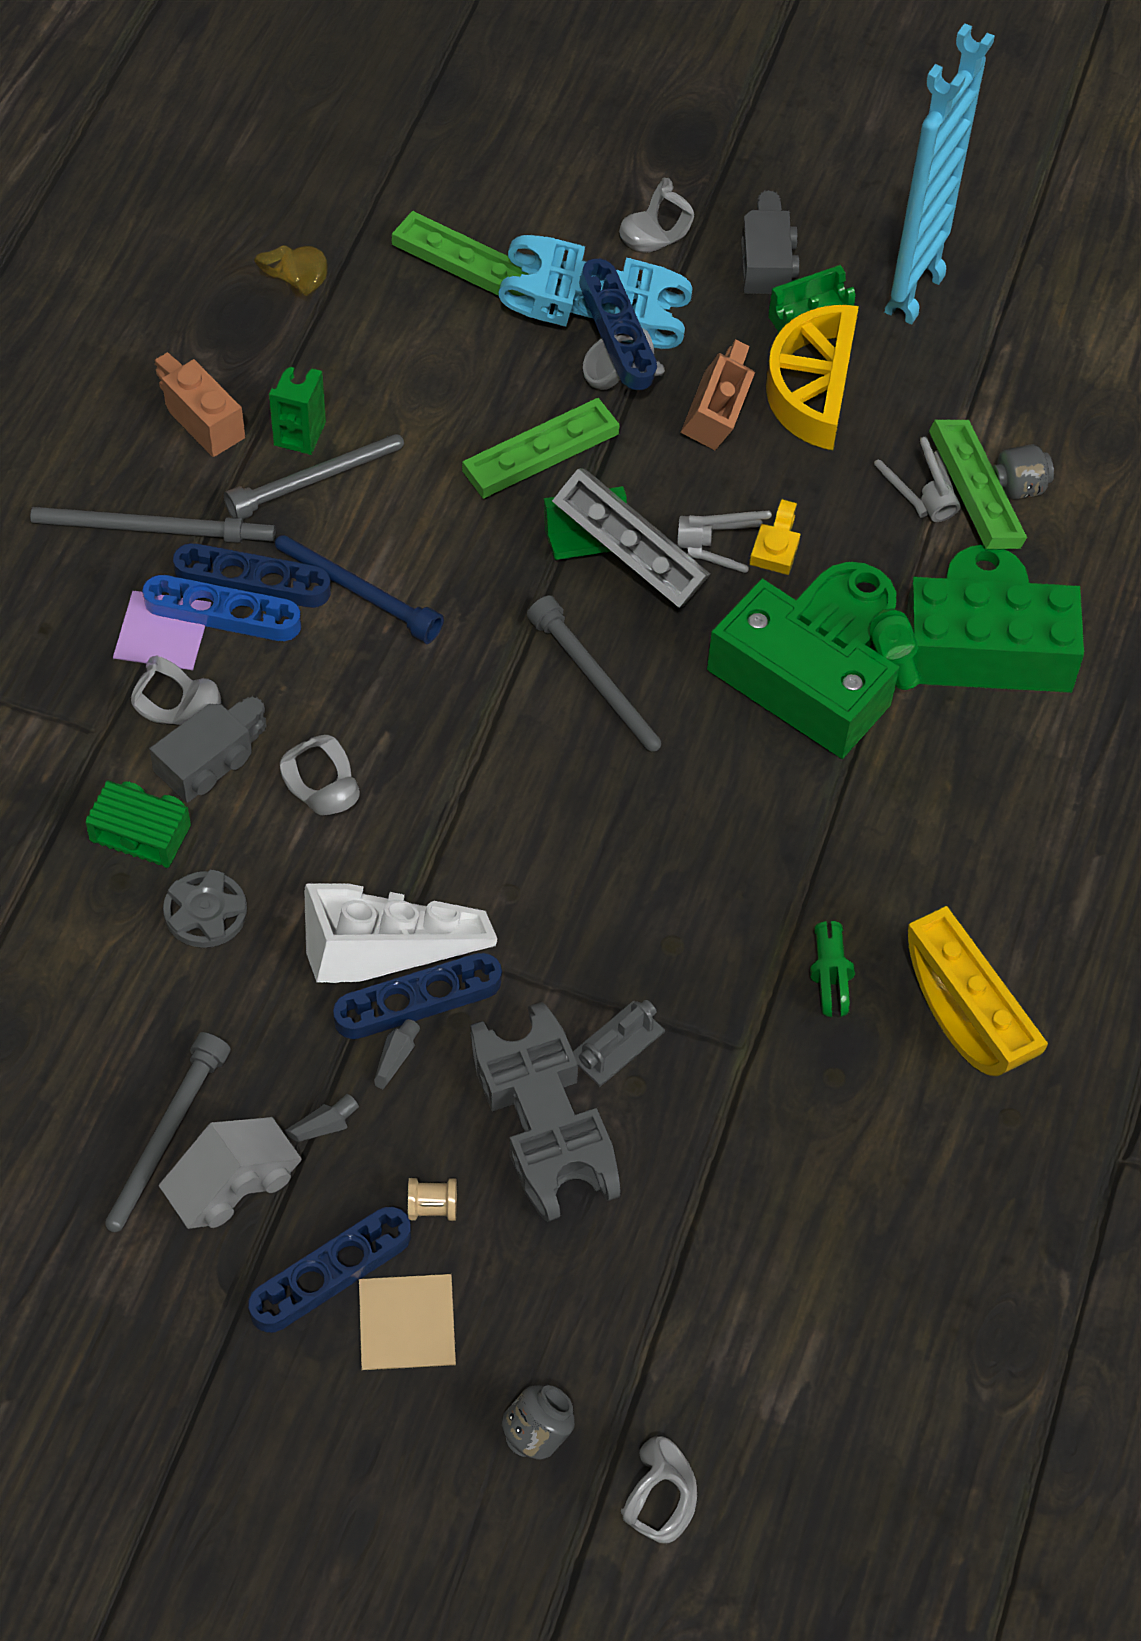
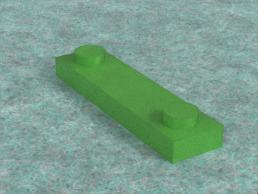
(455, 253)
(540, 447)
(977, 484)

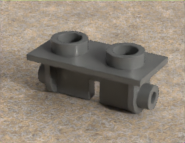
(618, 1041)

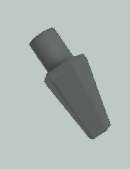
(395, 1051)
(323, 1120)

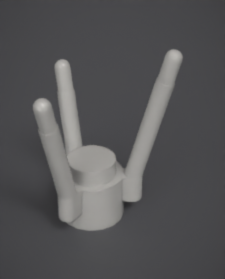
(938, 495)
(697, 532)

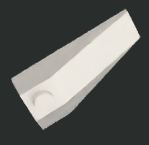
(372, 936)

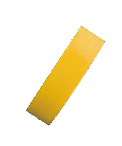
(788, 406)
(970, 997)

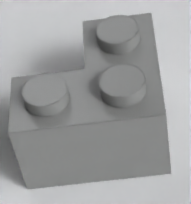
(225, 1166)

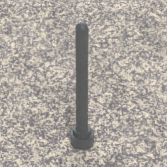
(244, 501)
(548, 617)
(207, 1055)

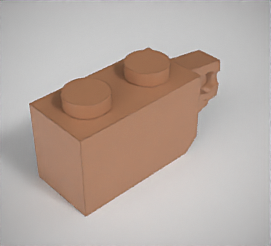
(719, 397)
(200, 404)

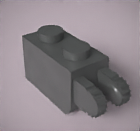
(768, 246)
(208, 746)

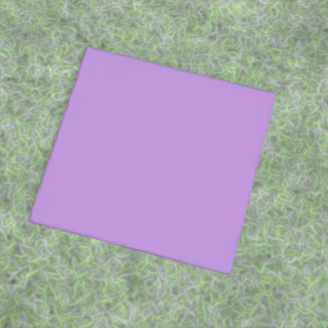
(153, 635)

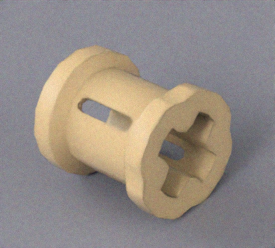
(432, 1199)

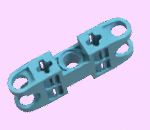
(547, 267)

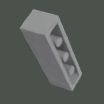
(631, 537)

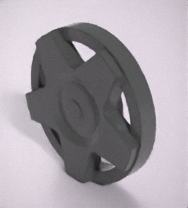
(205, 908)

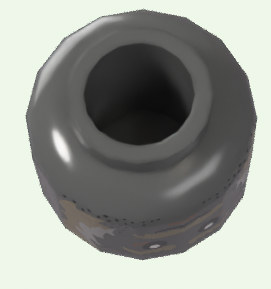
(1024, 471)
(538, 1421)

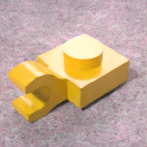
(777, 544)

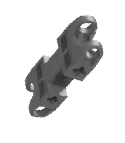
(554, 1139)

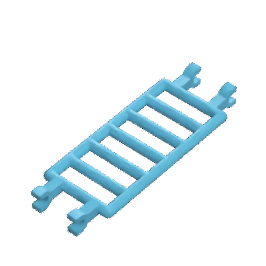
(938, 172)

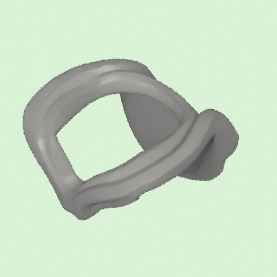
(642, 230)
(599, 367)
(195, 694)
(335, 796)
(666, 1464)

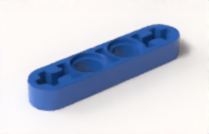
(219, 614)

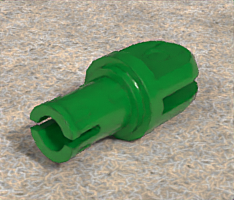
(896, 641)
(832, 968)

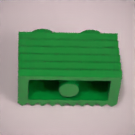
(138, 822)

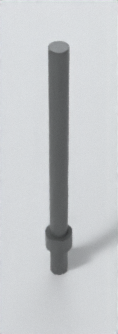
(231, 529)

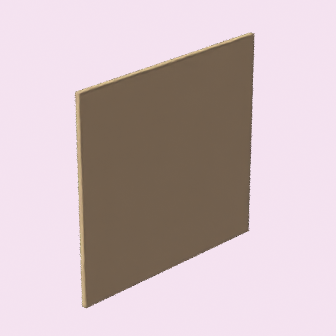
(406, 1322)

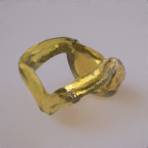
(302, 267)

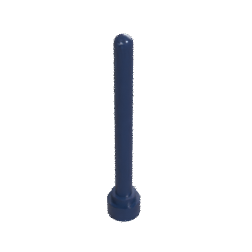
(422, 622)

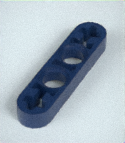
(620, 323)
(254, 569)
(415, 989)
(335, 1275)

